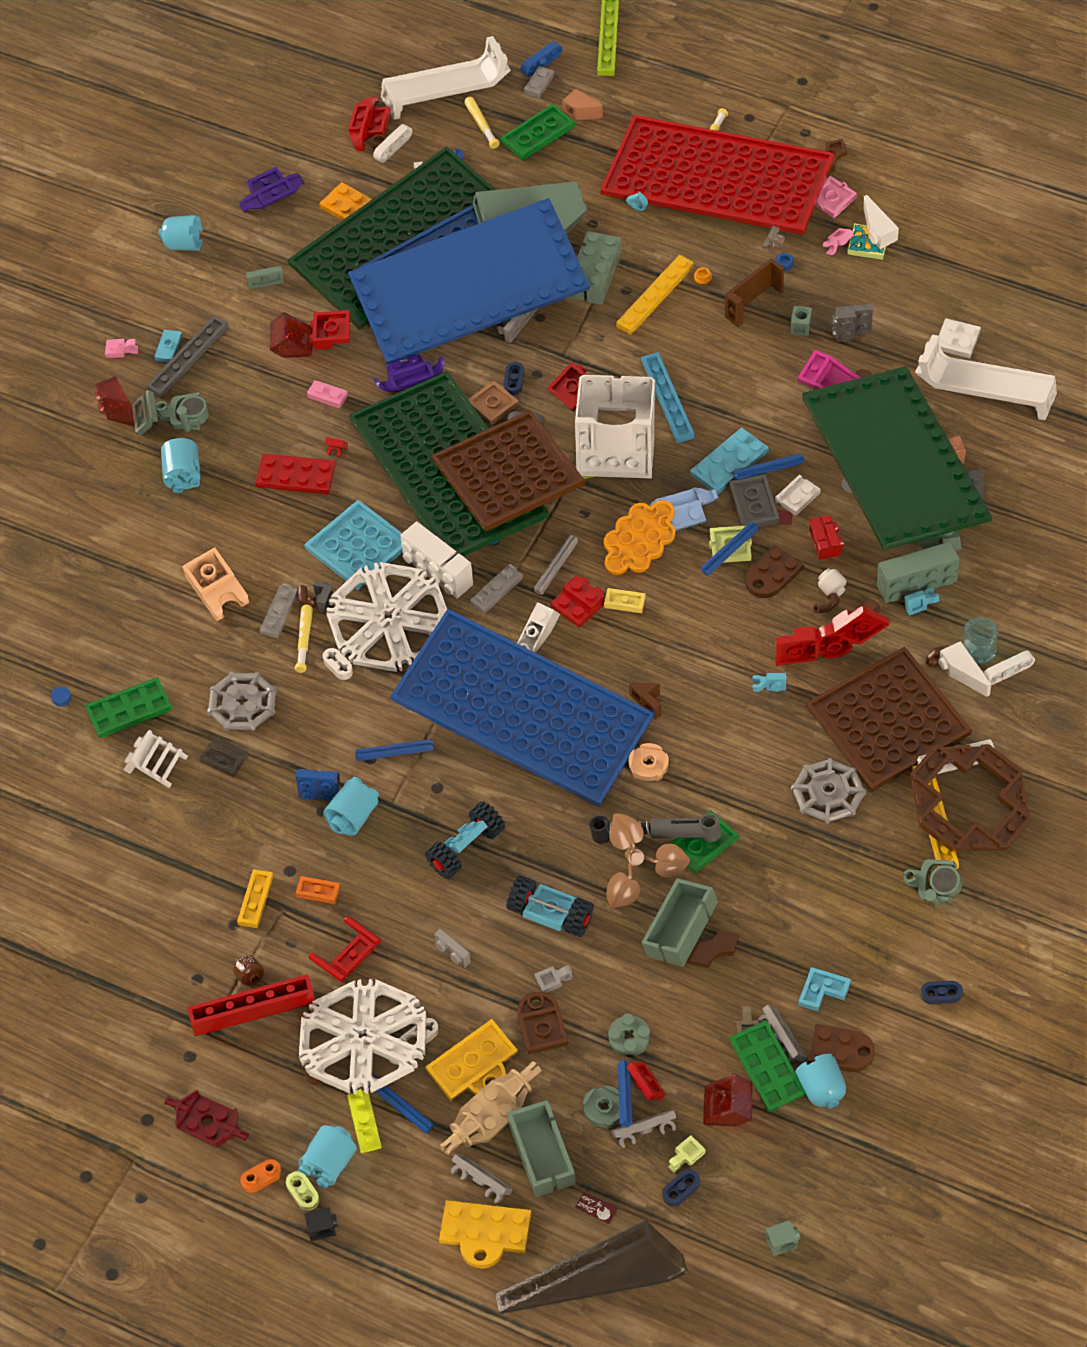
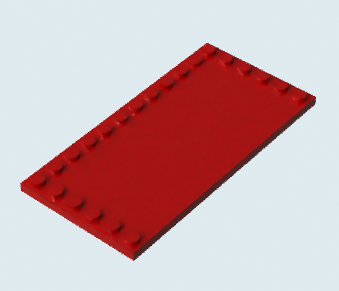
(718, 174)

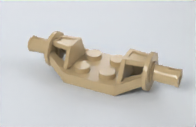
(489, 1109)

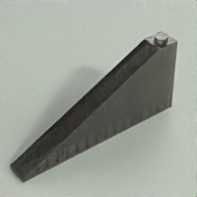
(618, 1264)

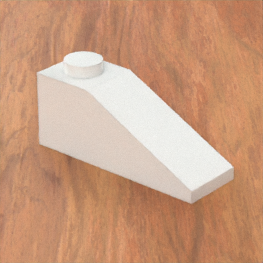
(880, 227)
(963, 668)

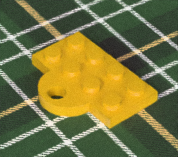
(472, 1061)
(484, 1230)

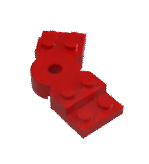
(829, 640)

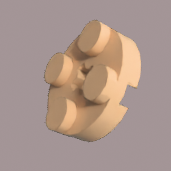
(648, 772)

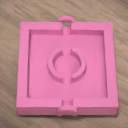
(835, 197)

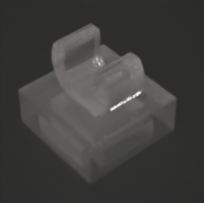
(773, 239)

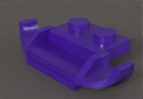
(270, 188)
(409, 372)

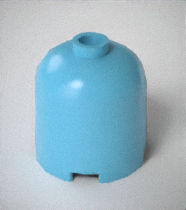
(181, 233)
(822, 1081)

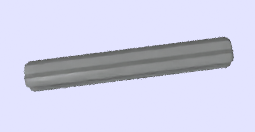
(555, 564)

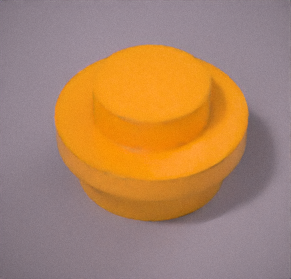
(702, 276)

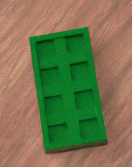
(128, 707)
(767, 1066)

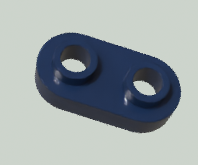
(514, 382)
(940, 990)
(680, 1188)

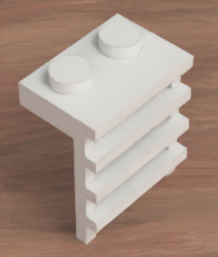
(144, 750)

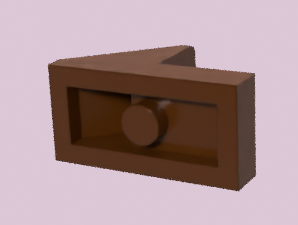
(646, 696)

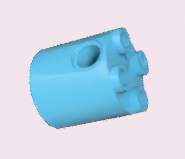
(180, 464)
(351, 807)
(327, 1155)

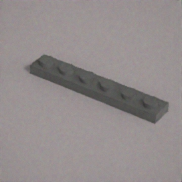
(187, 356)

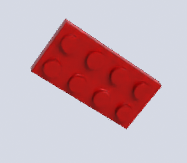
(295, 473)

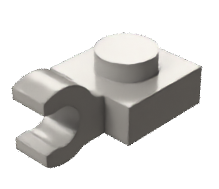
(550, 979)

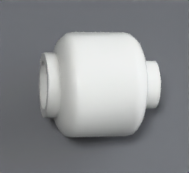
(832, 582)

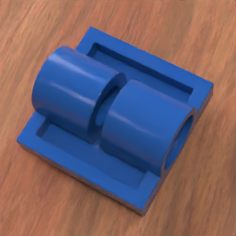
(317, 784)

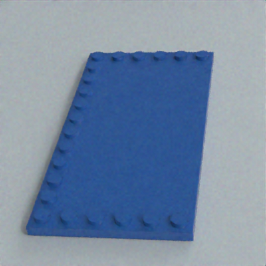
(468, 281)
(522, 707)

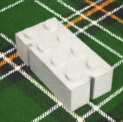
(431, 554)

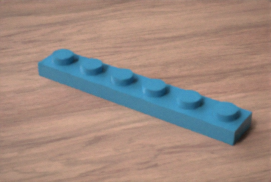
(668, 398)

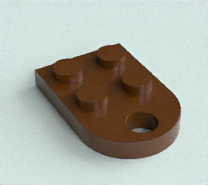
(772, 571)
(541, 1025)
(843, 1045)

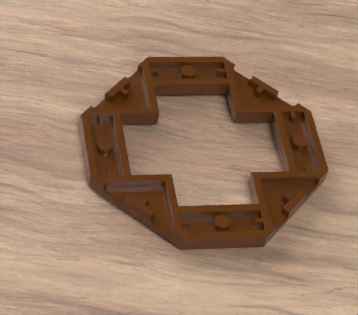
(977, 837)

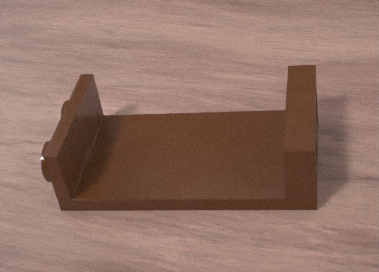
(767, 275)

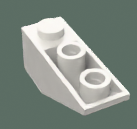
(538, 627)

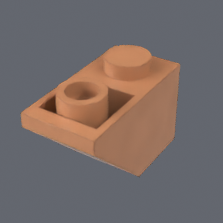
(581, 106)

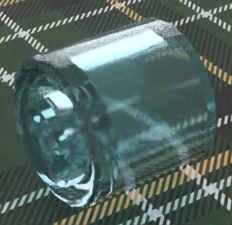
(980, 639)

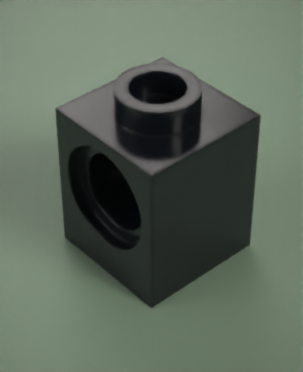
(321, 1224)

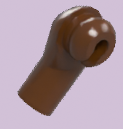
(303, 597)
(932, 657)

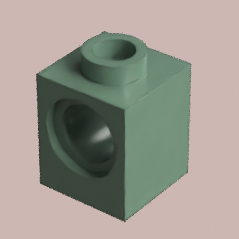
(801, 321)
(782, 1238)

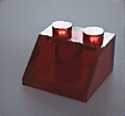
(290, 337)
(113, 401)
(728, 1101)

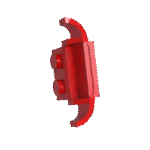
(368, 121)

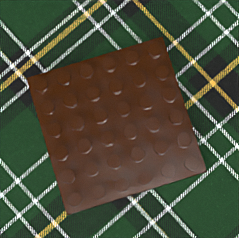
(508, 470)
(887, 718)

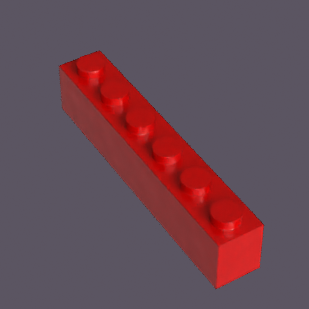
(251, 1005)

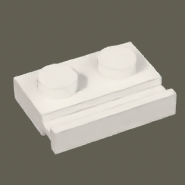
(797, 495)

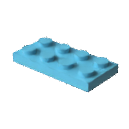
(735, 453)

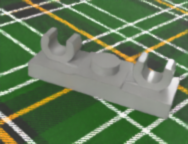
(514, 326)
(496, 589)
(279, 611)
(783, 1034)
(645, 1126)
(481, 1177)

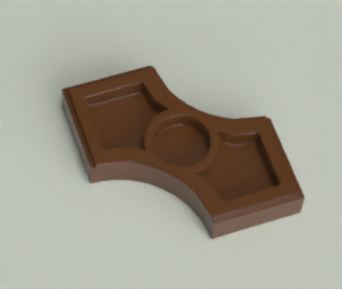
(839, 150)
(705, 953)

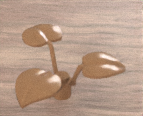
(669, 862)

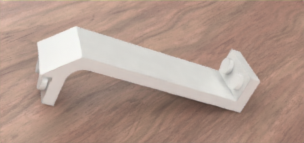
(445, 80)
(986, 379)

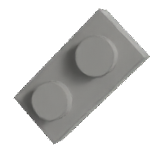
(539, 82)
(450, 946)

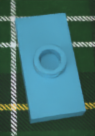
(168, 345)

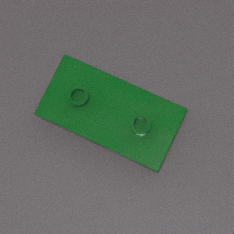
(537, 132)

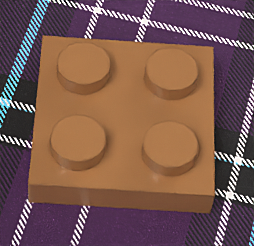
(493, 402)

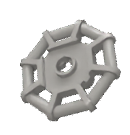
(242, 692)
(830, 800)

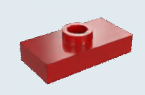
(646, 1081)

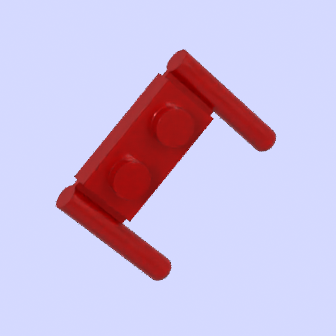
(352, 954)

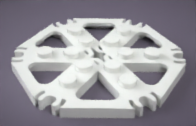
(374, 614)
(362, 1049)

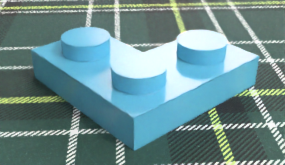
(821, 983)

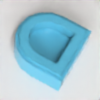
(637, 201)

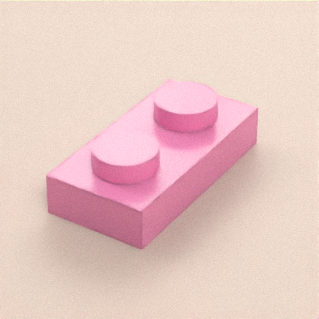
(327, 394)

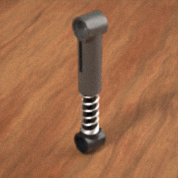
(705, 827)

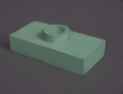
(264, 277)

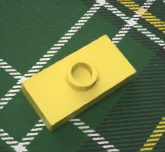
(624, 600)

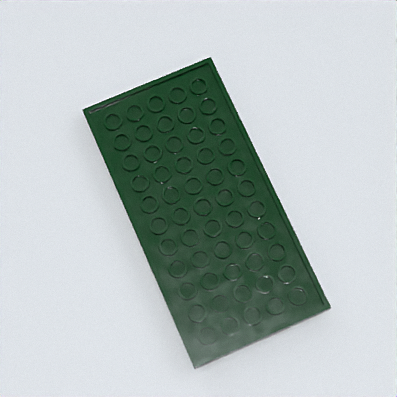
(399, 213)
(405, 435)
(896, 458)

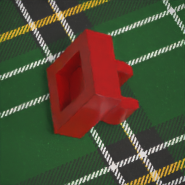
(335, 444)

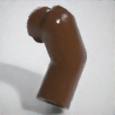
(828, 606)

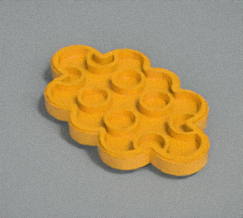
(639, 537)

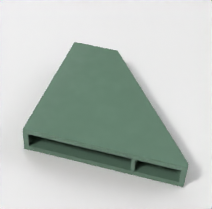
(564, 197)

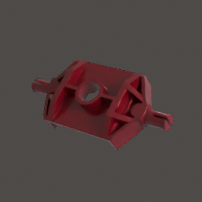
(196, 1108)

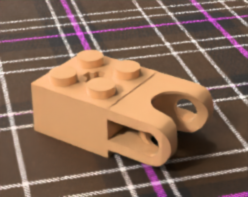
(214, 582)

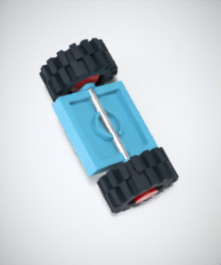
(483, 820)
(550, 906)

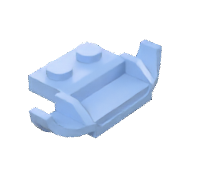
(689, 506)

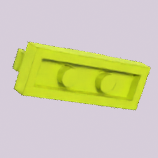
(364, 1121)

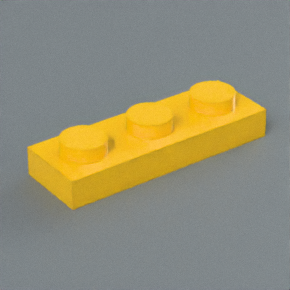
(255, 898)

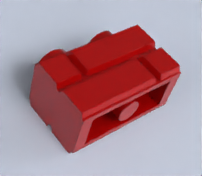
(825, 537)

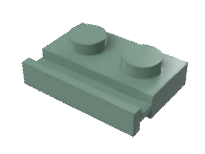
(144, 412)

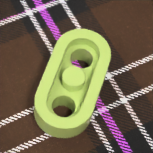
(303, 1192)

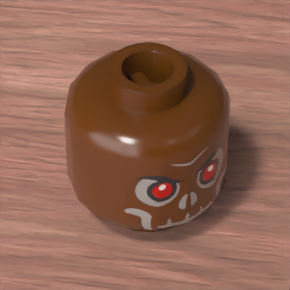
(248, 970)

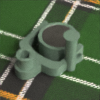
(191, 409)
(944, 881)

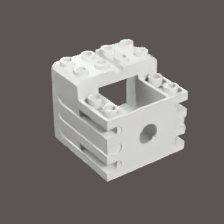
(615, 449)

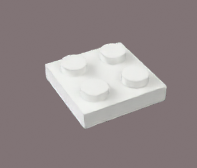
(958, 337)

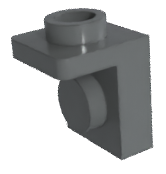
(323, 592)

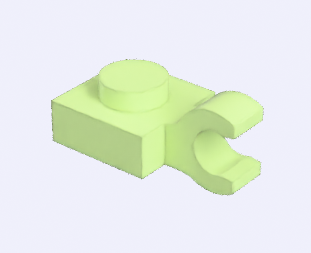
(688, 1151)

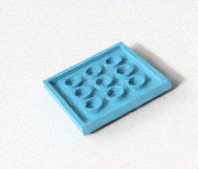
(356, 540)

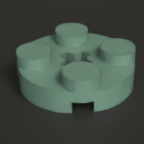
(629, 1046)
(593, 1111)

